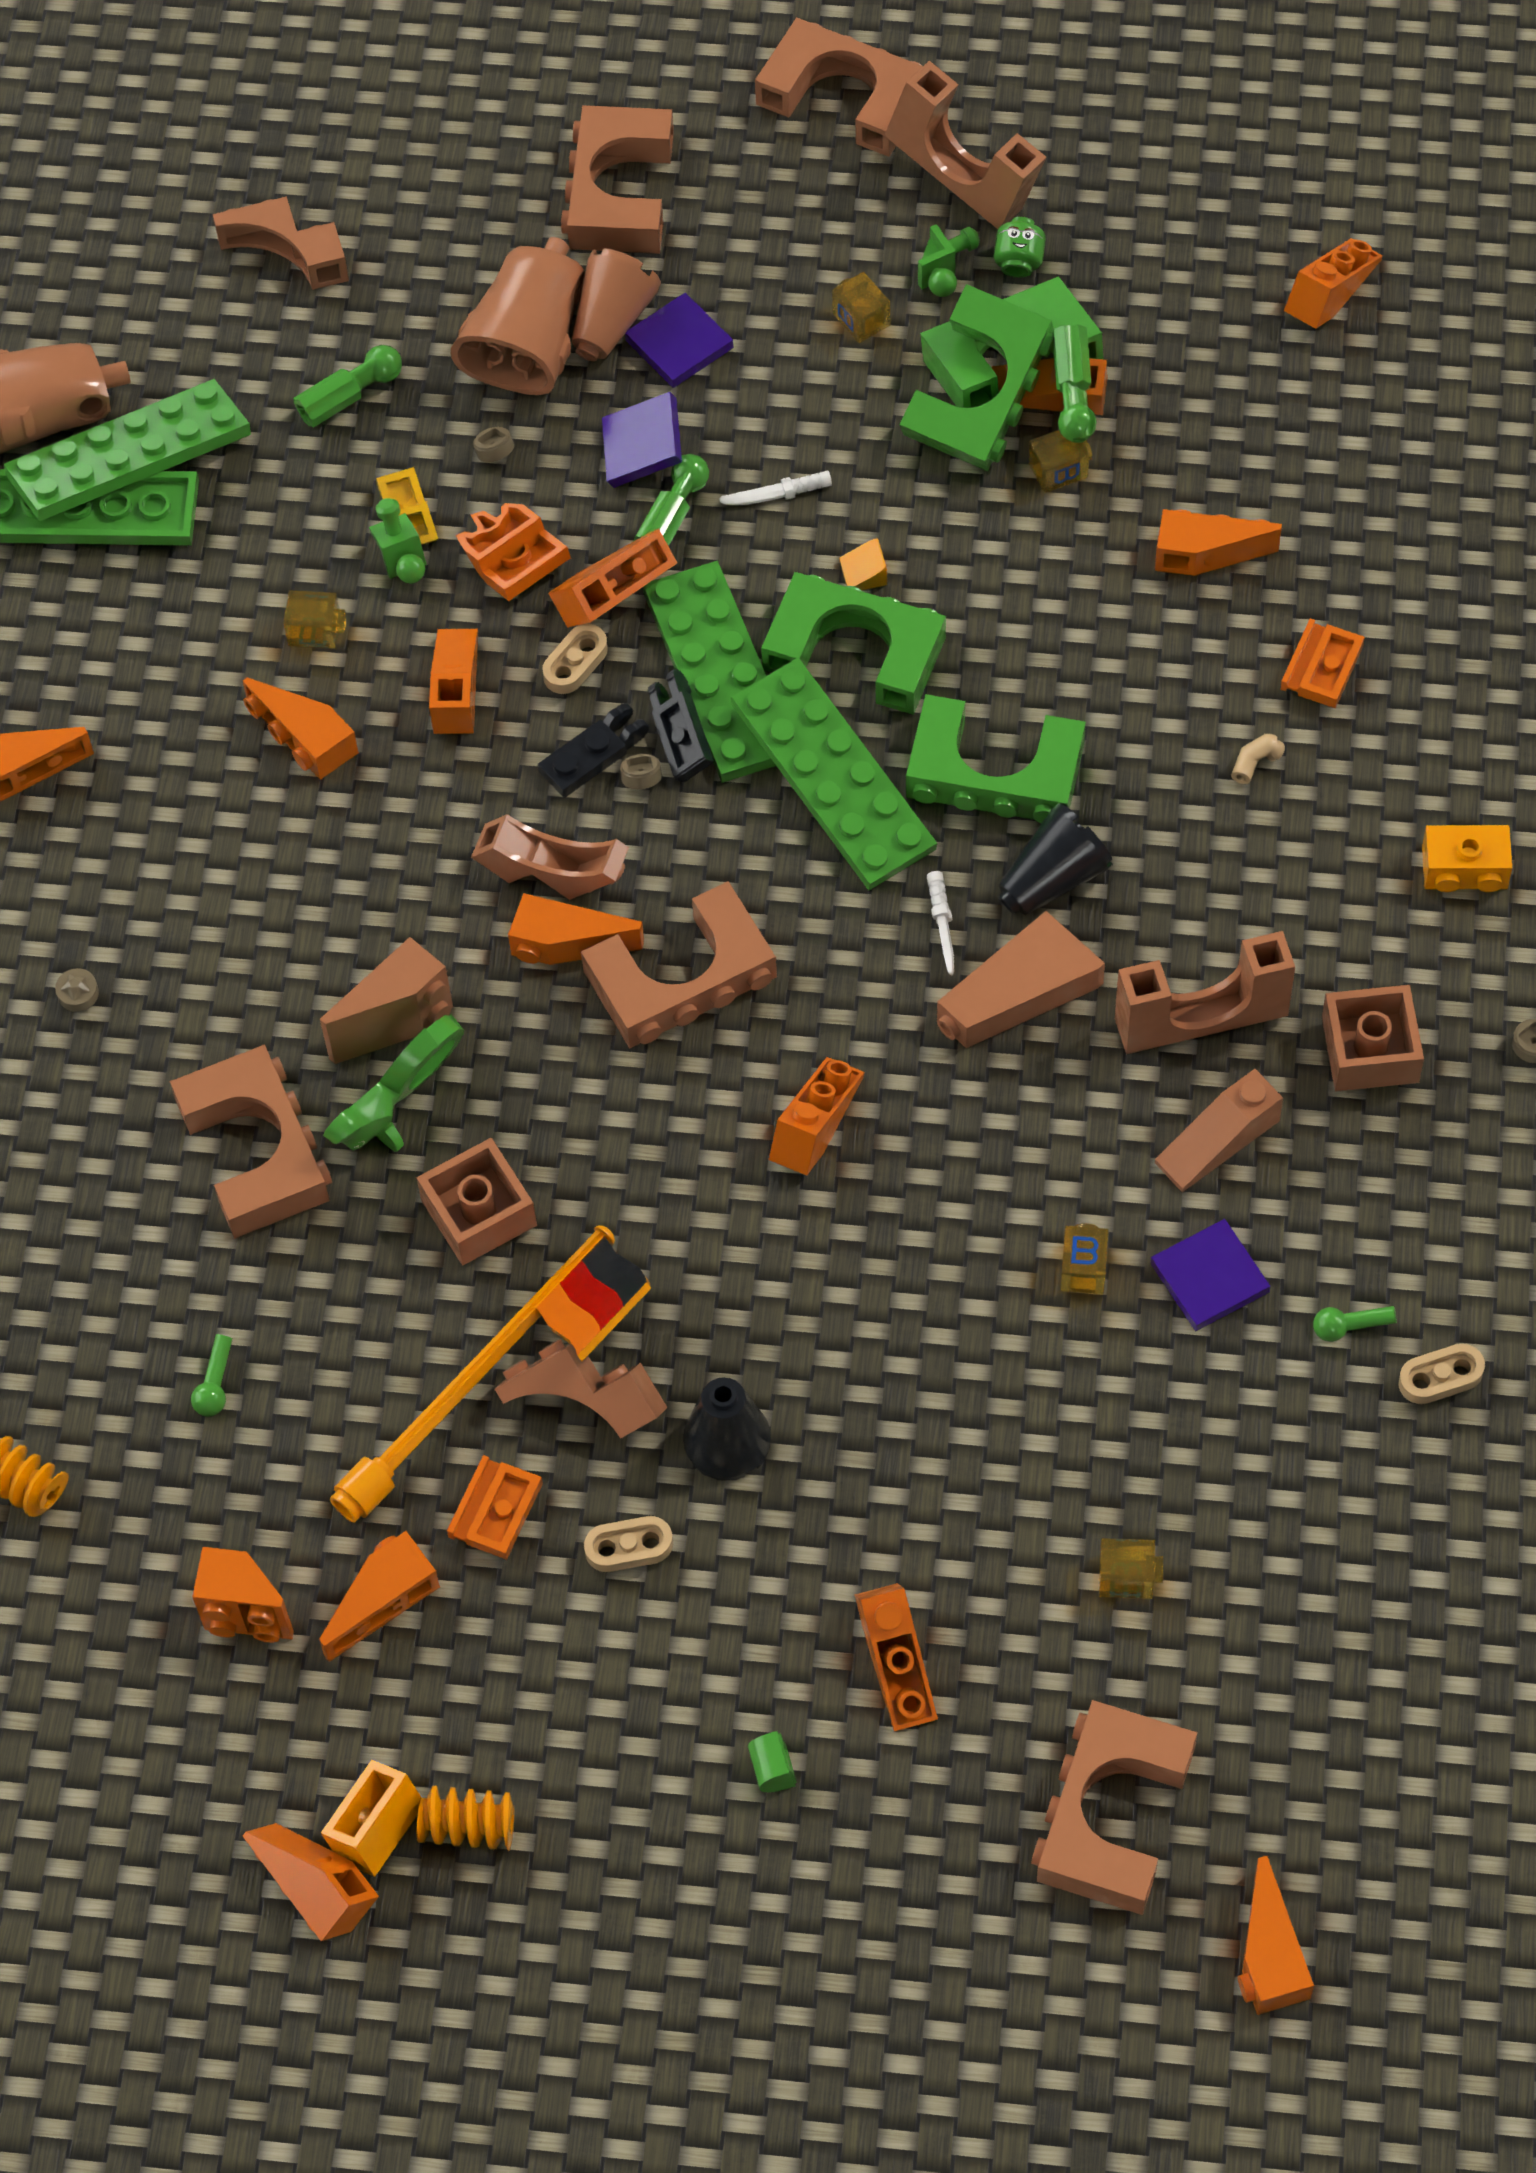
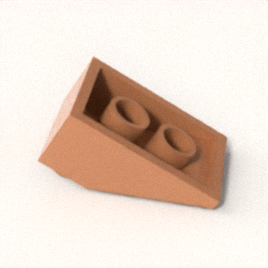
(388, 1004)

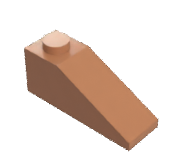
(1222, 1130)

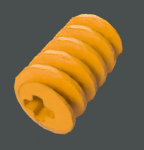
(24, 1483)
(466, 1818)

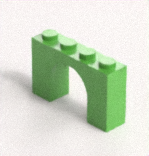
(959, 361)
(979, 431)
(819, 607)
(941, 775)

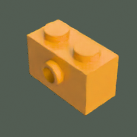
(1467, 857)
(373, 1817)

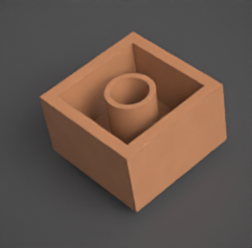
(1372, 1038)
(477, 1201)

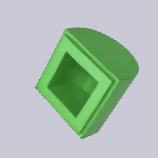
(772, 1763)

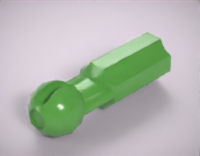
(1073, 379)
(344, 386)
(671, 505)

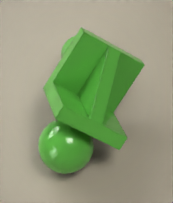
(938, 262)
(398, 543)

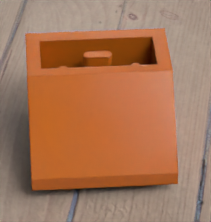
(238, 1597)

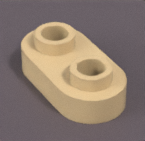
(572, 661)
(1439, 1374)
(628, 1540)

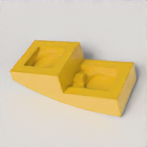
(406, 490)

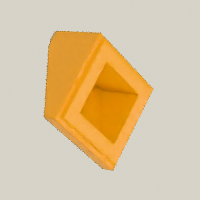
(864, 566)

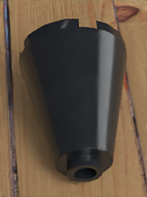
(1053, 863)
(726, 1432)

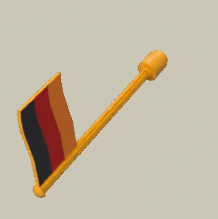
(577, 1304)

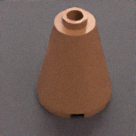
(610, 301)

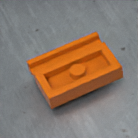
(1322, 663)
(495, 1507)

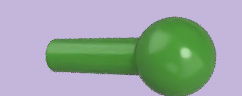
(1332, 1324)
(209, 1397)

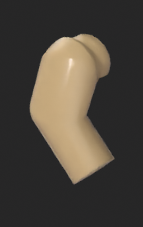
(1251, 753)

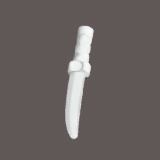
(787, 488)
(942, 915)

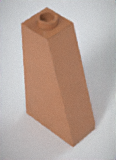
(1020, 981)

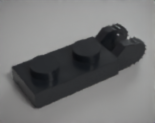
(679, 727)
(592, 751)

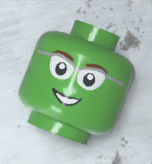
(1019, 247)

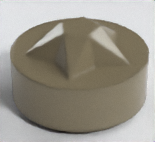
(493, 444)
(640, 771)
(77, 990)
(1525, 1040)

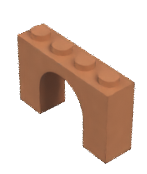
(814, 53)
(923, 133)
(603, 140)
(1252, 994)
(647, 1007)
(253, 1088)
(1108, 1745)

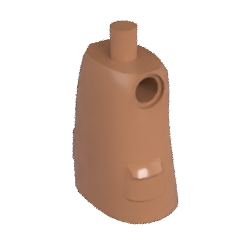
(523, 321)
(53, 391)

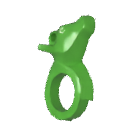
(374, 1110)

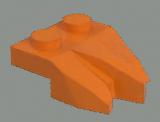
(512, 549)

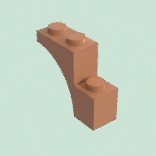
(272, 228)
(565, 865)
(620, 1396)

